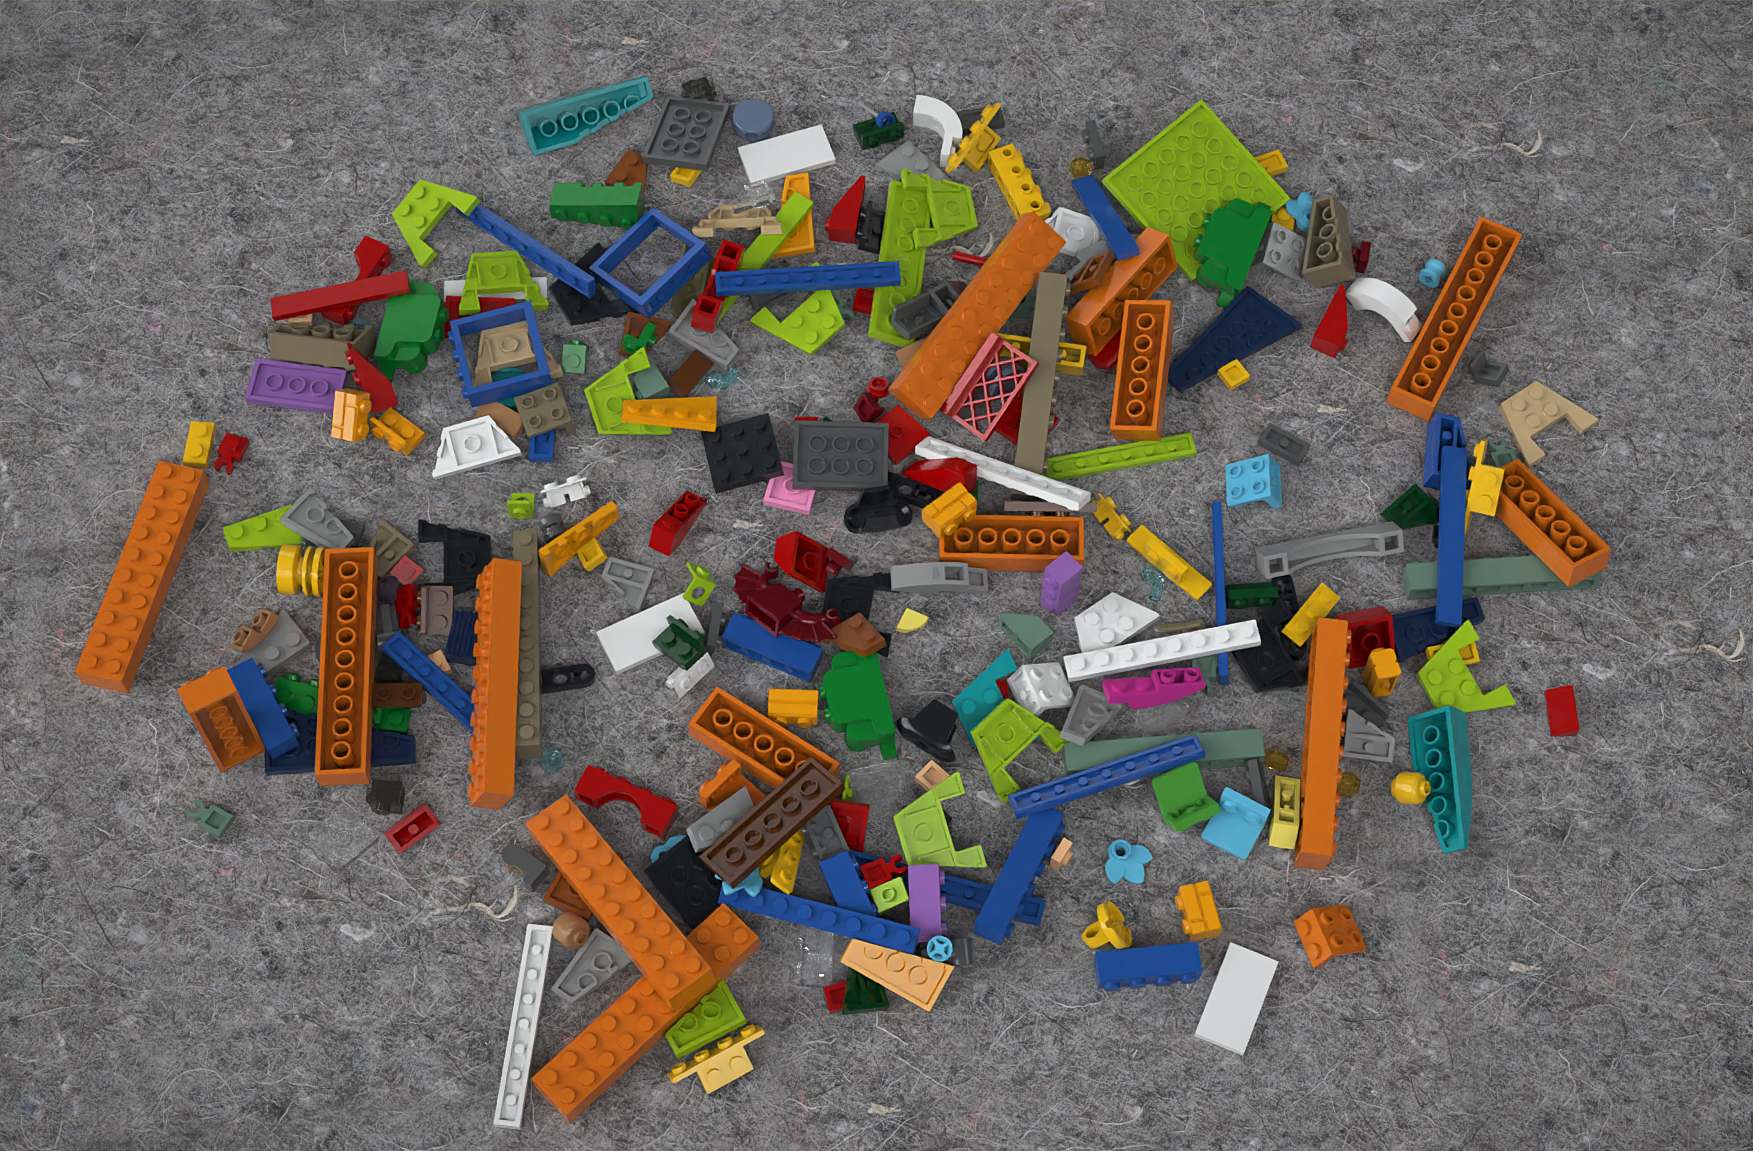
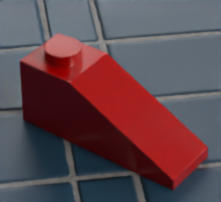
(845, 215)
(1332, 330)
(944, 473)

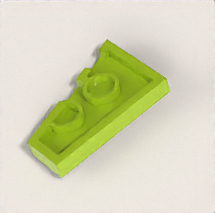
(260, 532)
(710, 1020)

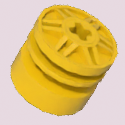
(300, 570)

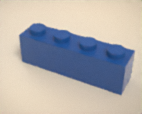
(782, 653)
(263, 708)
(845, 885)
(1147, 966)

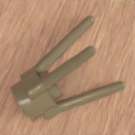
(1186, 627)

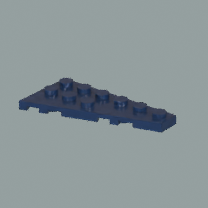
(1236, 333)
(386, 749)

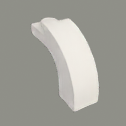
(941, 118)
(1387, 301)

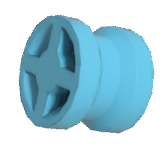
(1432, 273)
(938, 947)

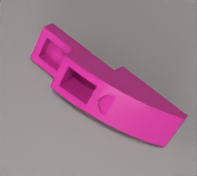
(1160, 688)

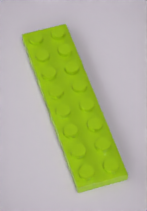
(903, 214)

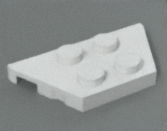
(1075, 228)
(472, 446)
(1111, 622)

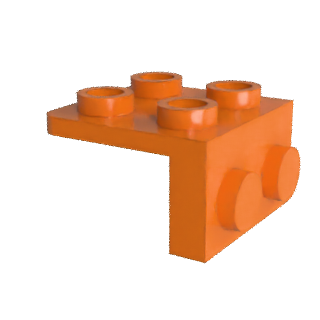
(725, 784)
(1329, 933)

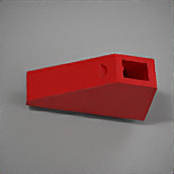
(371, 380)
(675, 523)

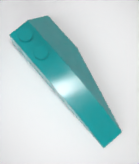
(575, 116)
(1443, 756)

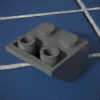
(945, 295)

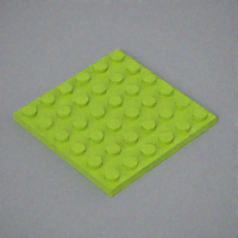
(1190, 174)

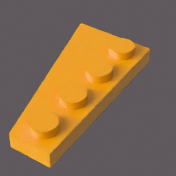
(802, 239)
(684, 413)
(564, 547)

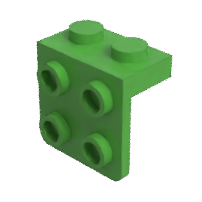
(1183, 797)

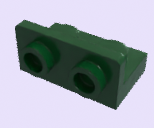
(681, 643)

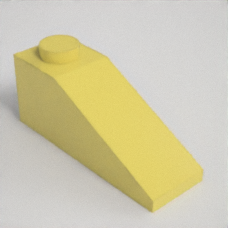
(1285, 812)

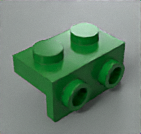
(298, 693)

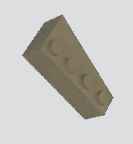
(1328, 244)
(319, 344)

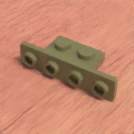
(692, 288)

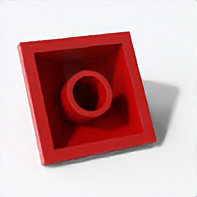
(802, 559)

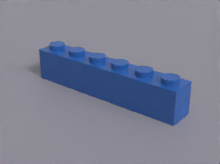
(1018, 875)

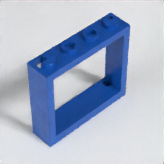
(666, 285)
(508, 387)

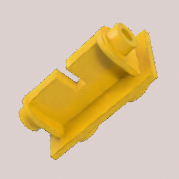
(1117, 523)

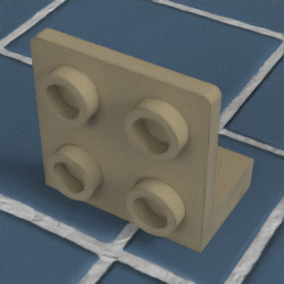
(544, 411)

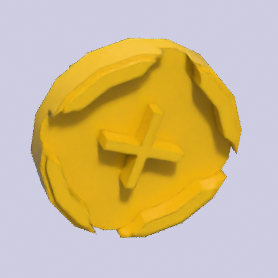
(1108, 928)

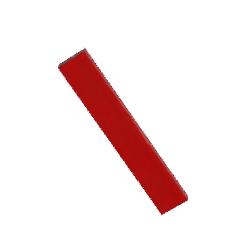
(340, 295)

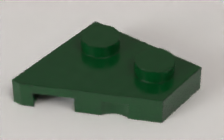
(1411, 509)
(863, 994)

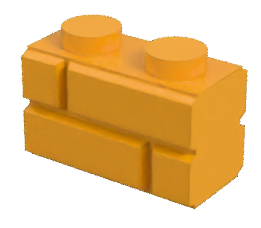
(351, 415)
(950, 510)
(1381, 672)
(793, 707)
(1198, 910)

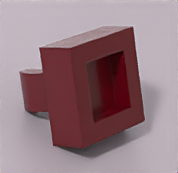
(1361, 256)
(868, 408)
(838, 561)

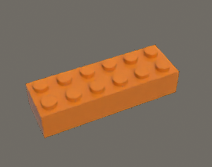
(1101, 310)
(1142, 370)
(1549, 526)
(1014, 542)
(221, 718)
(753, 740)

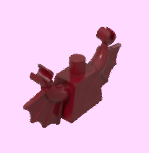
(779, 608)

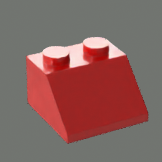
(1370, 630)

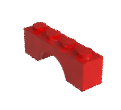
(372, 259)
(709, 306)
(599, 787)

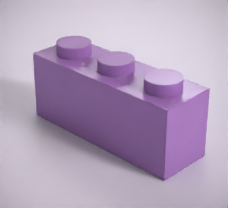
(1061, 584)
(926, 900)

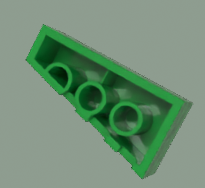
(598, 204)

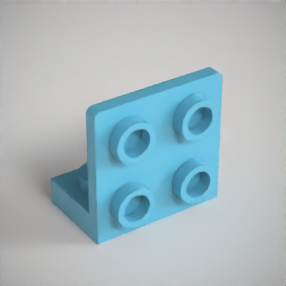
(1254, 481)
(1236, 824)

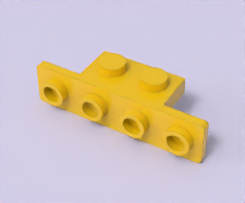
(976, 146)
(1485, 486)
(1169, 562)
(784, 863)
(721, 1063)

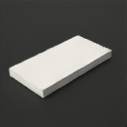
(786, 155)
(630, 640)
(1236, 998)

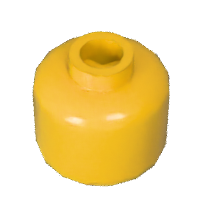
(1410, 788)

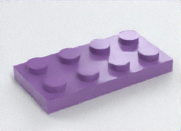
(295, 385)

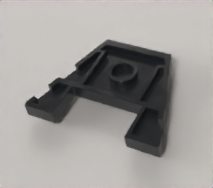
(578, 307)
(464, 554)
(855, 595)
(1269, 664)

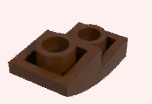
(689, 374)

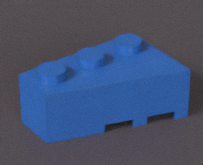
(1442, 431)

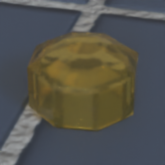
(1080, 167)
(1276, 760)
(1349, 785)

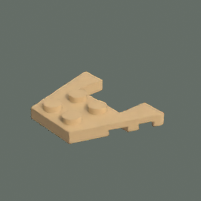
(724, 218)
(507, 348)
(1535, 411)

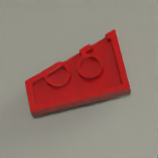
(486, 304)

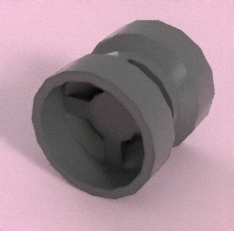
(552, 526)

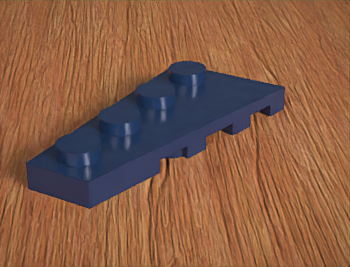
(1417, 628)

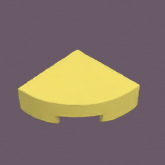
(911, 621)

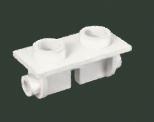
(573, 487)
(684, 680)

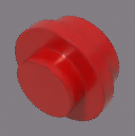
(878, 387)

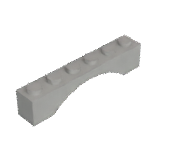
(1290, 556)

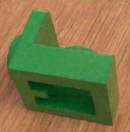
(392, 719)

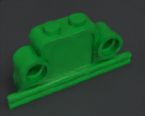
(1229, 246)
(411, 329)
(858, 703)

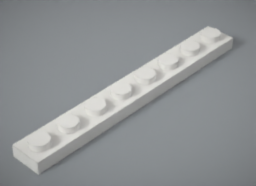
(1007, 474)
(1162, 650)
(523, 1027)

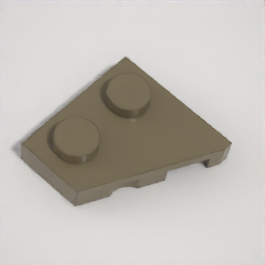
(389, 548)

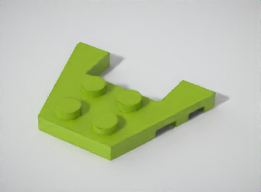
(949, 207)
(423, 210)
(498, 274)
(807, 326)
(607, 397)
(1450, 681)
(1004, 736)
(925, 831)

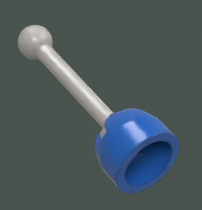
(880, 117)

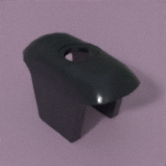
(877, 511)
(931, 730)

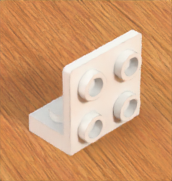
(1041, 687)

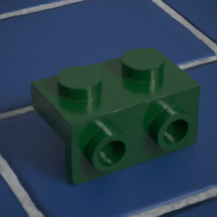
(872, 136)
(1250, 595)

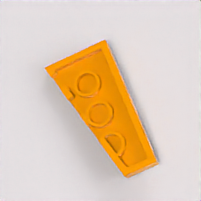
(903, 973)

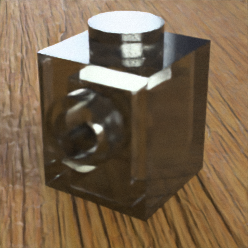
(386, 797)

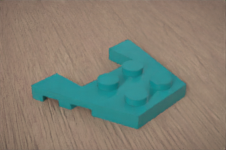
(983, 694)

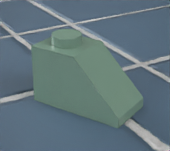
(650, 383)
(1027, 632)

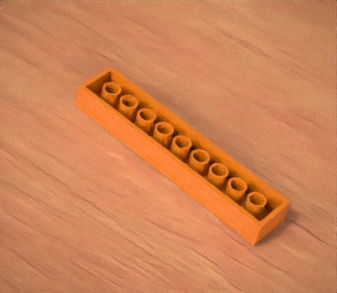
(975, 314)
(1454, 319)
(142, 577)
(346, 667)
(495, 684)
(1322, 744)
(621, 903)
(637, 1021)

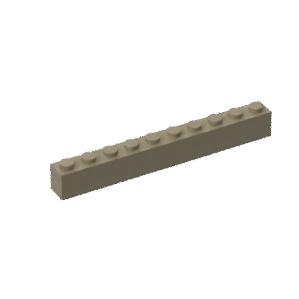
(1039, 389)
(529, 689)

